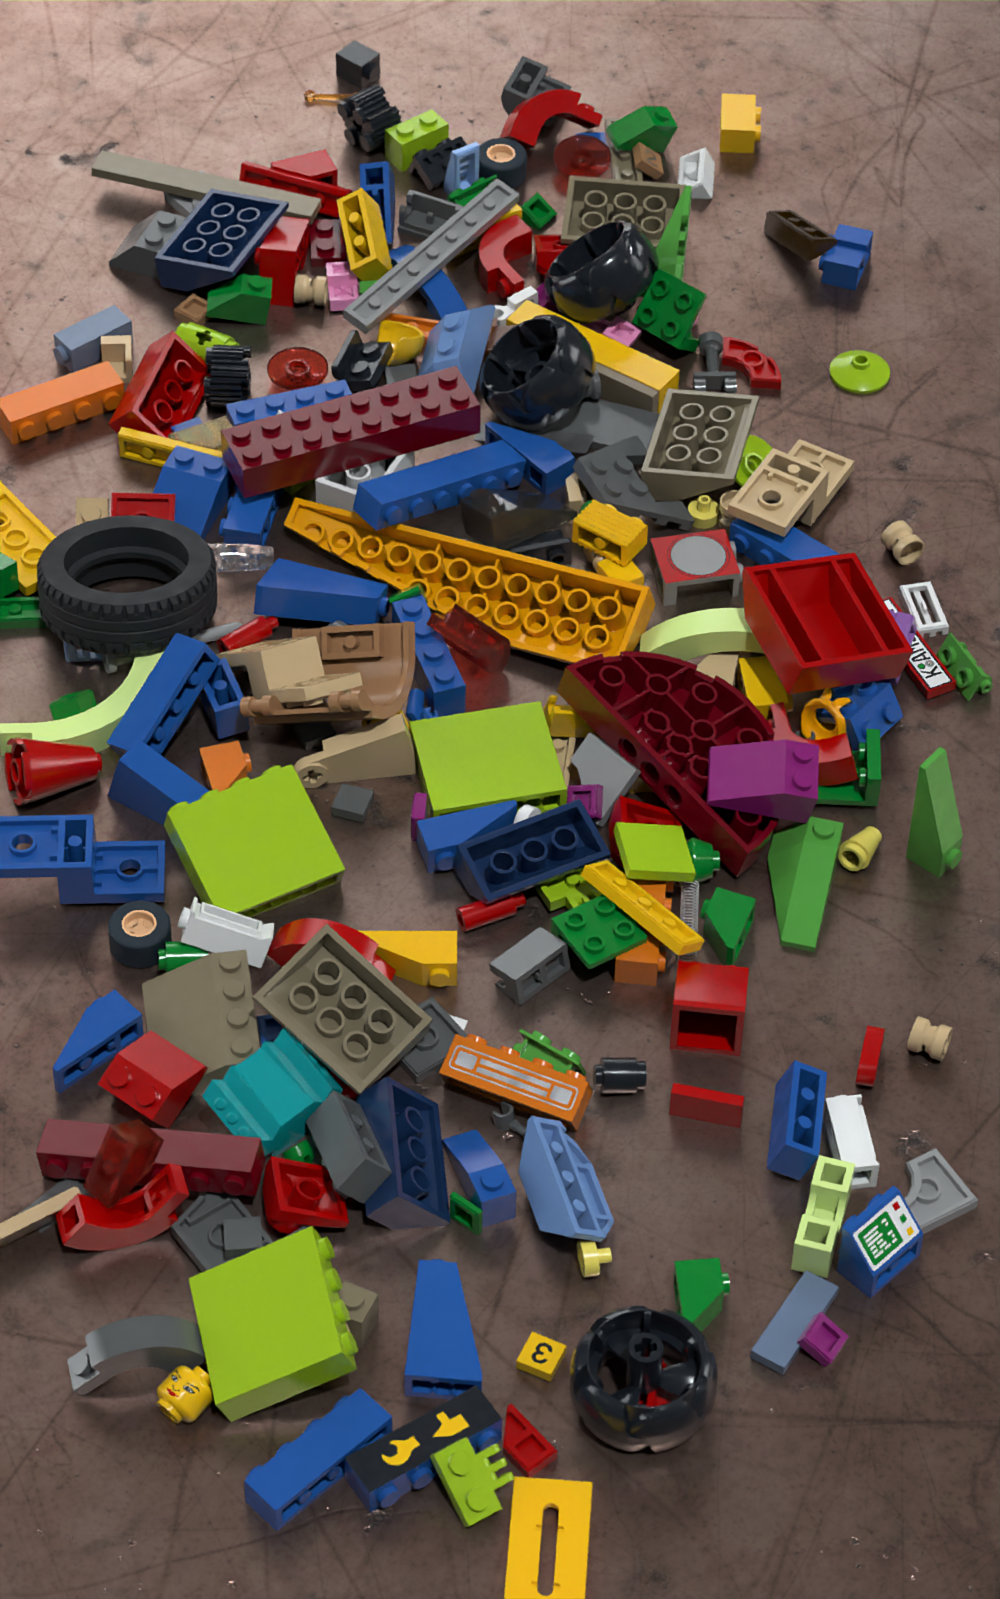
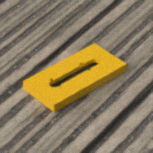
(529, 1501)

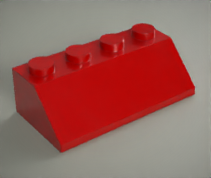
(162, 389)

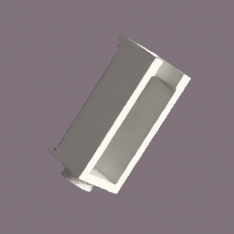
(225, 931)
(850, 1138)

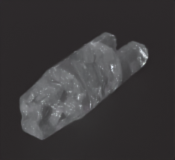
(242, 557)

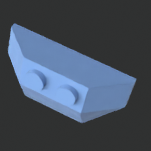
(460, 342)
(562, 1183)

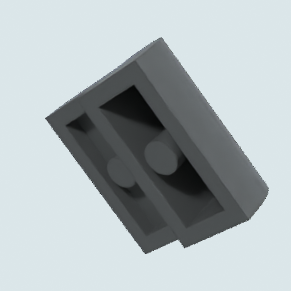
(527, 81)

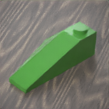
(673, 242)
(935, 821)
(801, 874)

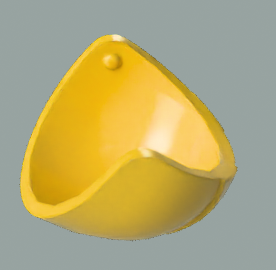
(405, 340)

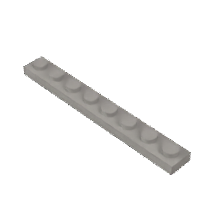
(430, 256)

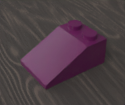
(765, 778)

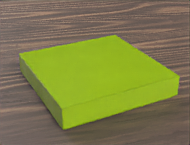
(654, 852)

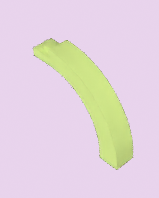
(701, 634)
(93, 725)

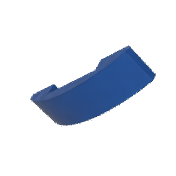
(438, 290)

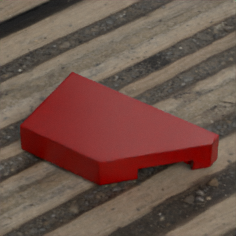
(525, 1444)

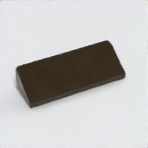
(798, 234)

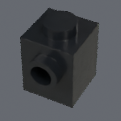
(358, 64)

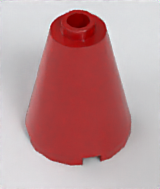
(47, 768)

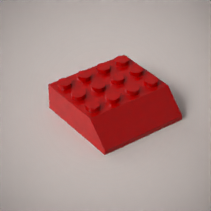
(823, 623)

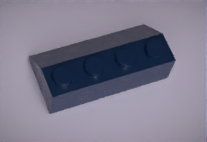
(529, 852)
(412, 1144)

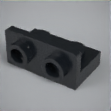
(433, 163)
(361, 362)
(546, 546)

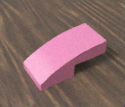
(341, 285)
(618, 330)

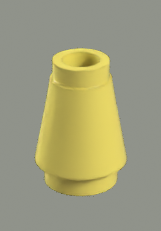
(859, 849)

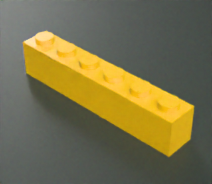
(613, 354)

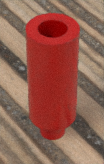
(249, 633)
(481, 914)

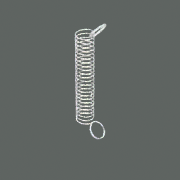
(696, 923)

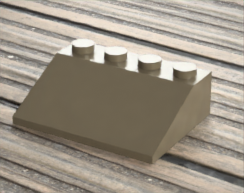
(605, 200)
(697, 443)
(343, 1010)
(206, 1011)

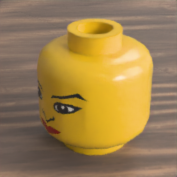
(185, 1394)

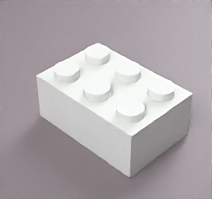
(341, 487)

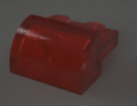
(472, 638)

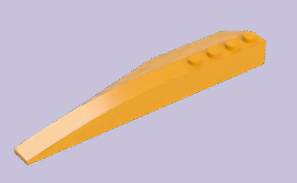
(528, 600)

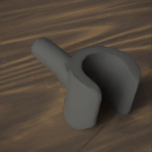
(507, 1120)

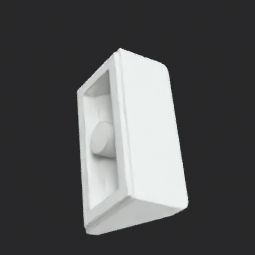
(697, 171)

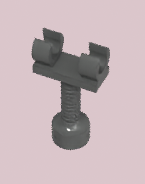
(711, 346)

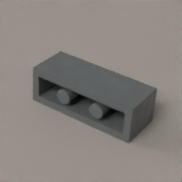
(348, 1147)

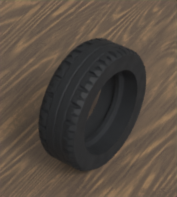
(125, 548)

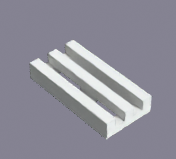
(928, 627)

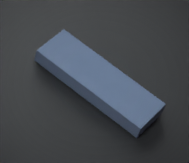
(778, 1342)

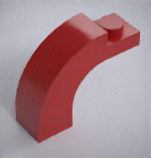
(530, 115)
(497, 249)
(835, 753)
(297, 933)
(134, 1219)

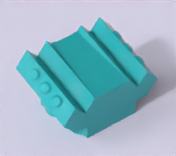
(272, 1093)

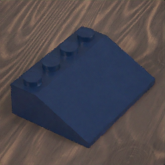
(216, 239)

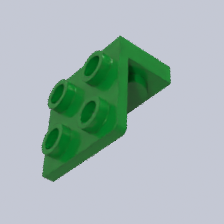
(670, 310)
(865, 789)
(598, 931)

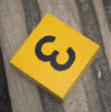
(541, 1356)

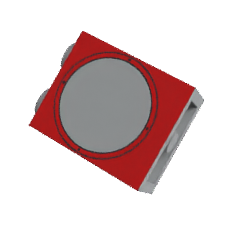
(693, 560)

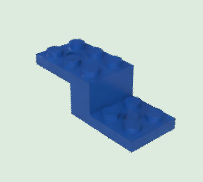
(84, 868)

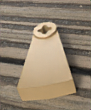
(361, 754)

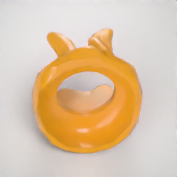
(810, 723)

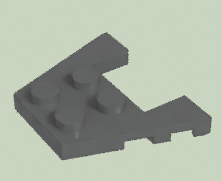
(613, 481)
(202, 1231)

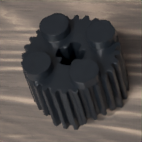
(367, 117)
(228, 374)

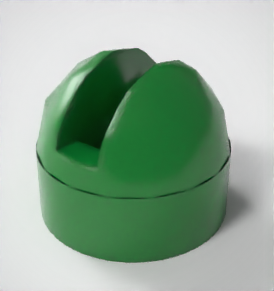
(300, 1152)

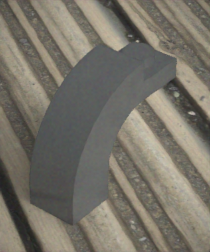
(132, 1344)

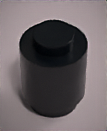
(620, 1075)

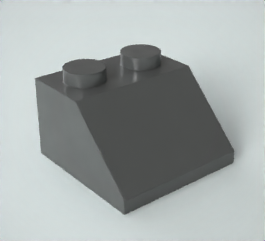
(145, 242)

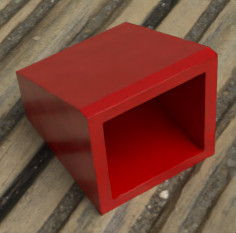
(709, 1008)

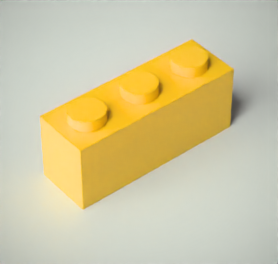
(364, 235)

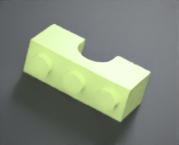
(823, 1216)

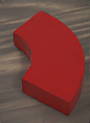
(756, 366)

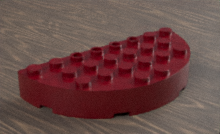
(663, 723)

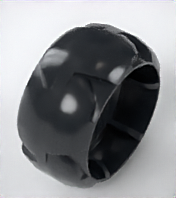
(602, 272)
(537, 372)
(641, 1341)

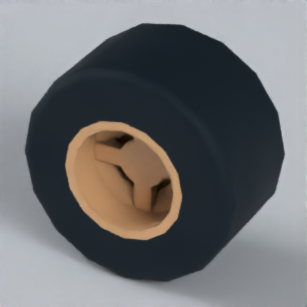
(505, 159)
(138, 932)

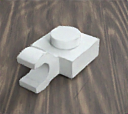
(514, 303)

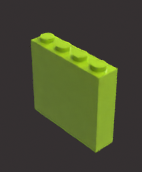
(488, 760)
(254, 844)
(273, 1323)

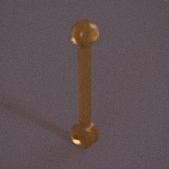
(310, 95)

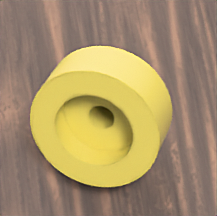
(704, 512)
(591, 1257)

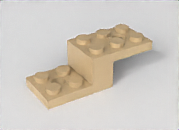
(791, 487)
(289, 671)

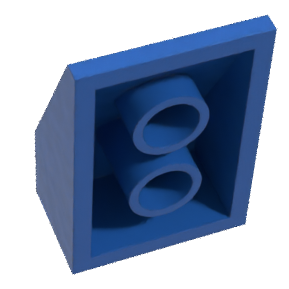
(200, 487)

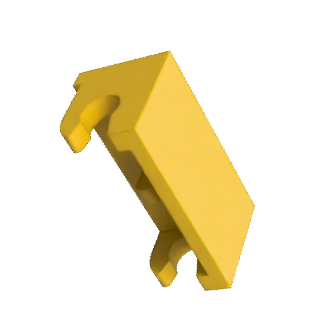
(564, 720)

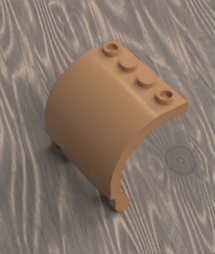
(381, 655)

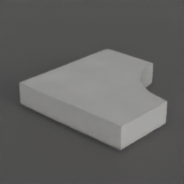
(604, 766)
(936, 1191)

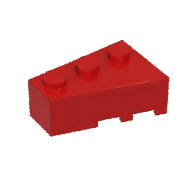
(282, 256)

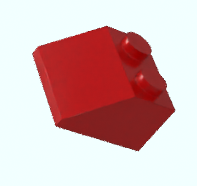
(153, 1077)

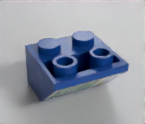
(879, 1242)

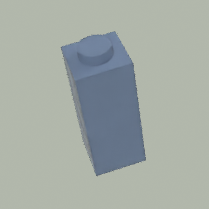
(81, 343)

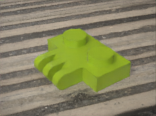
(567, 891)
(471, 1479)

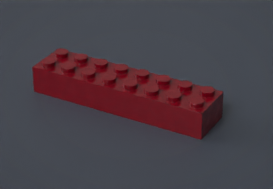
(350, 431)

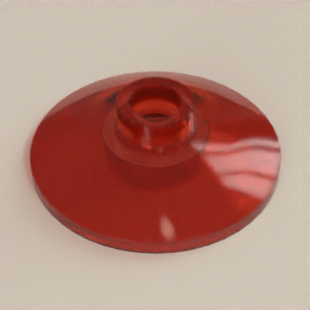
(582, 156)
(297, 368)

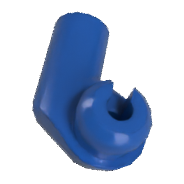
(415, 706)

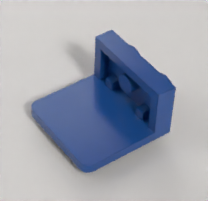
(871, 707)

